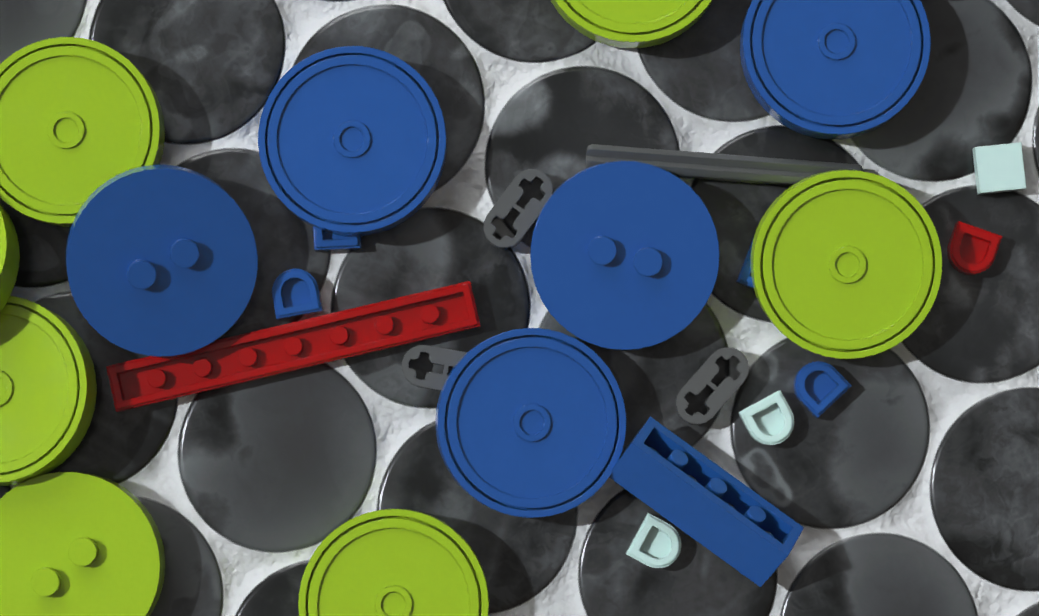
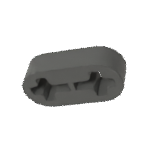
(508, 203)
(437, 356)
(720, 393)

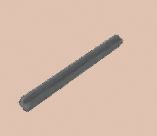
(717, 166)

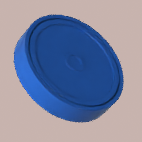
(834, 62)
(352, 140)
(624, 255)
(161, 260)
(530, 422)

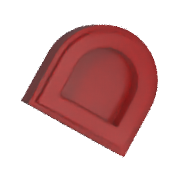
(972, 248)

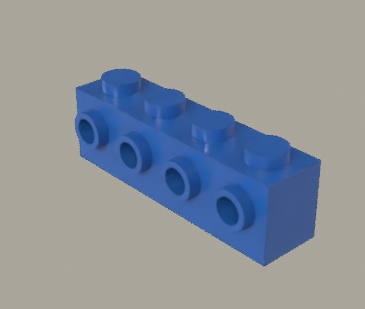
(702, 504)

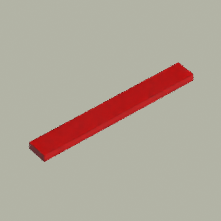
(294, 346)

